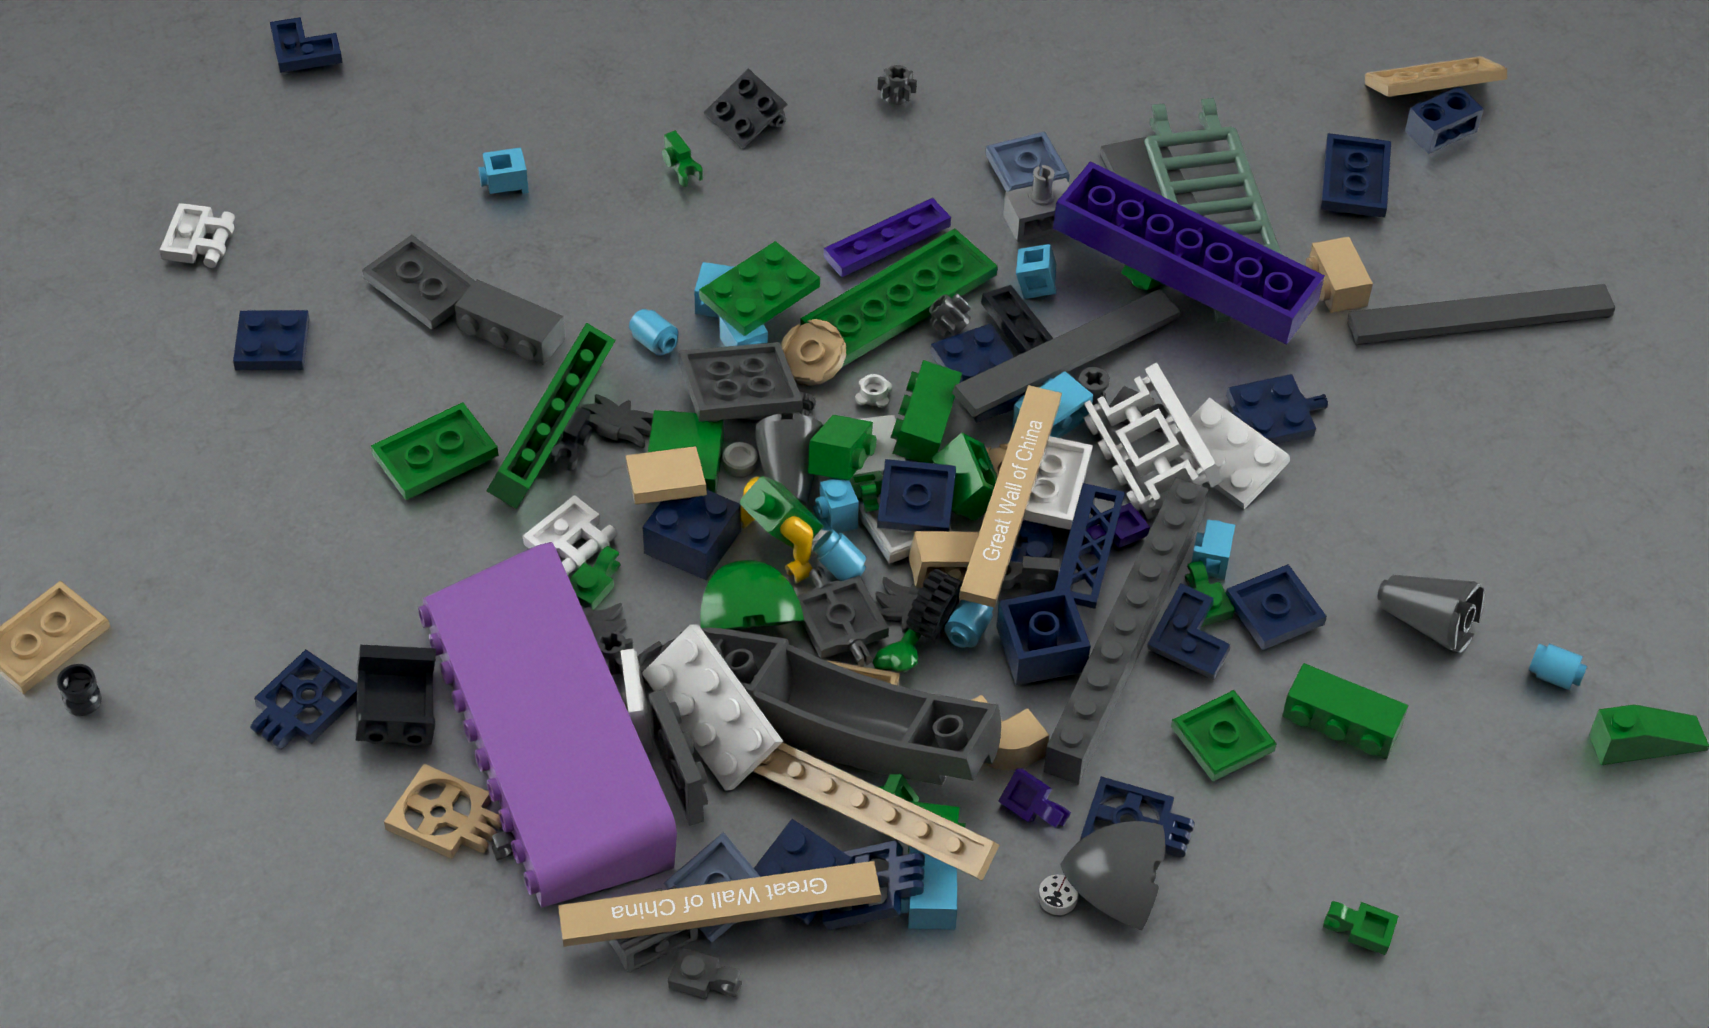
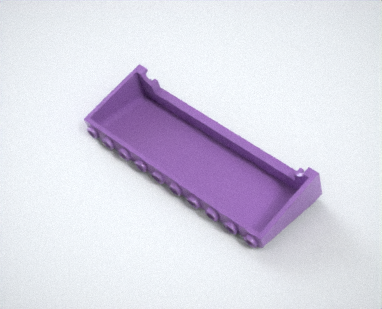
(550, 728)

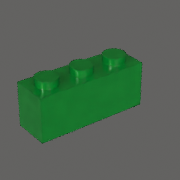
(925, 412)
(1344, 711)

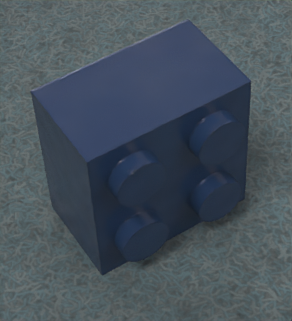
(692, 532)
(1042, 636)

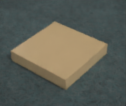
(666, 475)

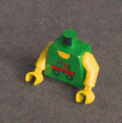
(782, 518)

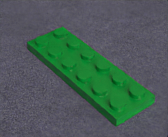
(904, 292)

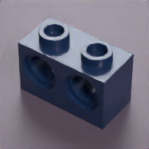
(1444, 119)

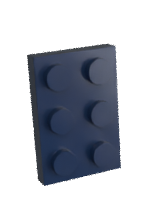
(1356, 175)
(973, 354)

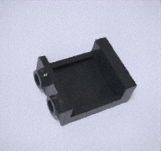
(395, 694)

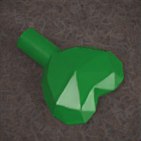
(899, 655)

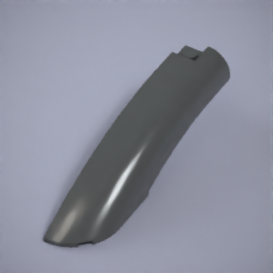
(855, 715)

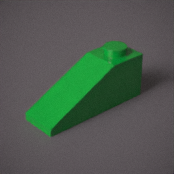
(1644, 733)

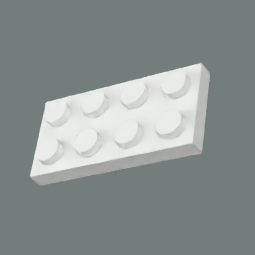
(713, 707)

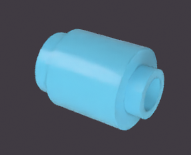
(654, 331)
(840, 555)
(968, 623)
(1557, 666)

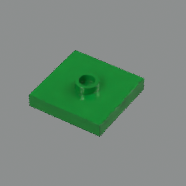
(1223, 735)

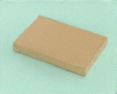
(47, 635)

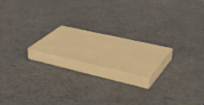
(1435, 76)

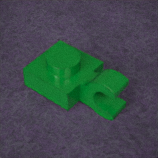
(678, 156)
(867, 488)
(1198, 579)
(595, 582)
(1367, 926)

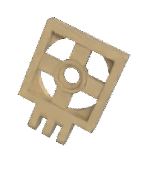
(470, 829)

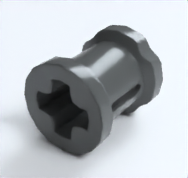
(1096, 381)

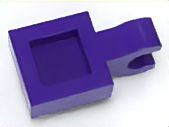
(1129, 528)
(1028, 798)

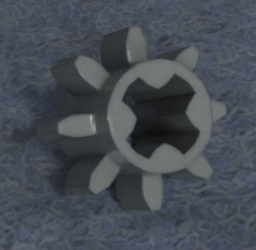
(897, 84)
(949, 314)
(611, 645)

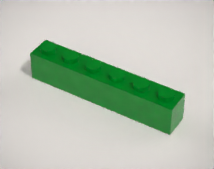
(550, 416)

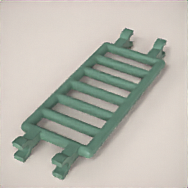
(1212, 132)

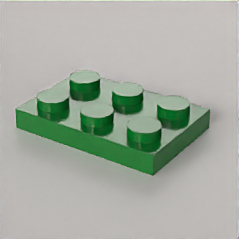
(759, 288)
(434, 450)

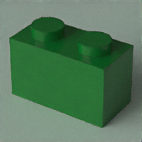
(841, 447)
(974, 475)

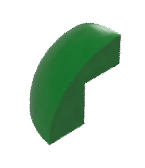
(749, 596)

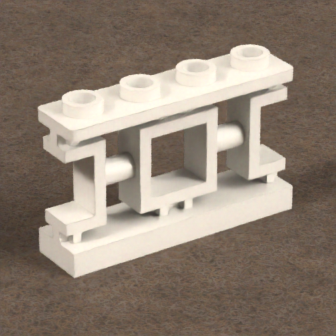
(1175, 428)

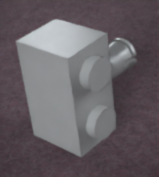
(1032, 208)

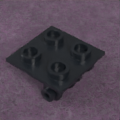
(747, 109)

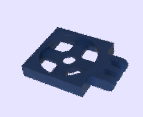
(281, 723)
(1176, 827)
(901, 879)

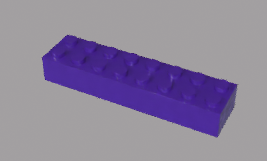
(1188, 252)

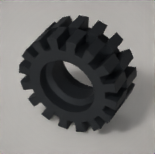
(934, 604)

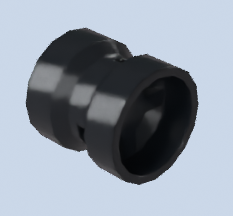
(79, 689)

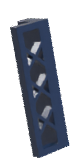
(1078, 535)

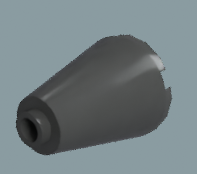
(785, 451)
(1435, 607)

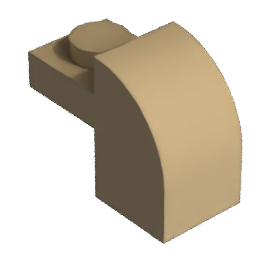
(1021, 741)

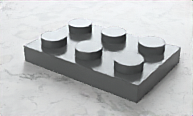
(419, 281)
(676, 754)

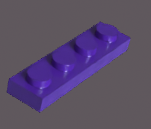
(887, 237)

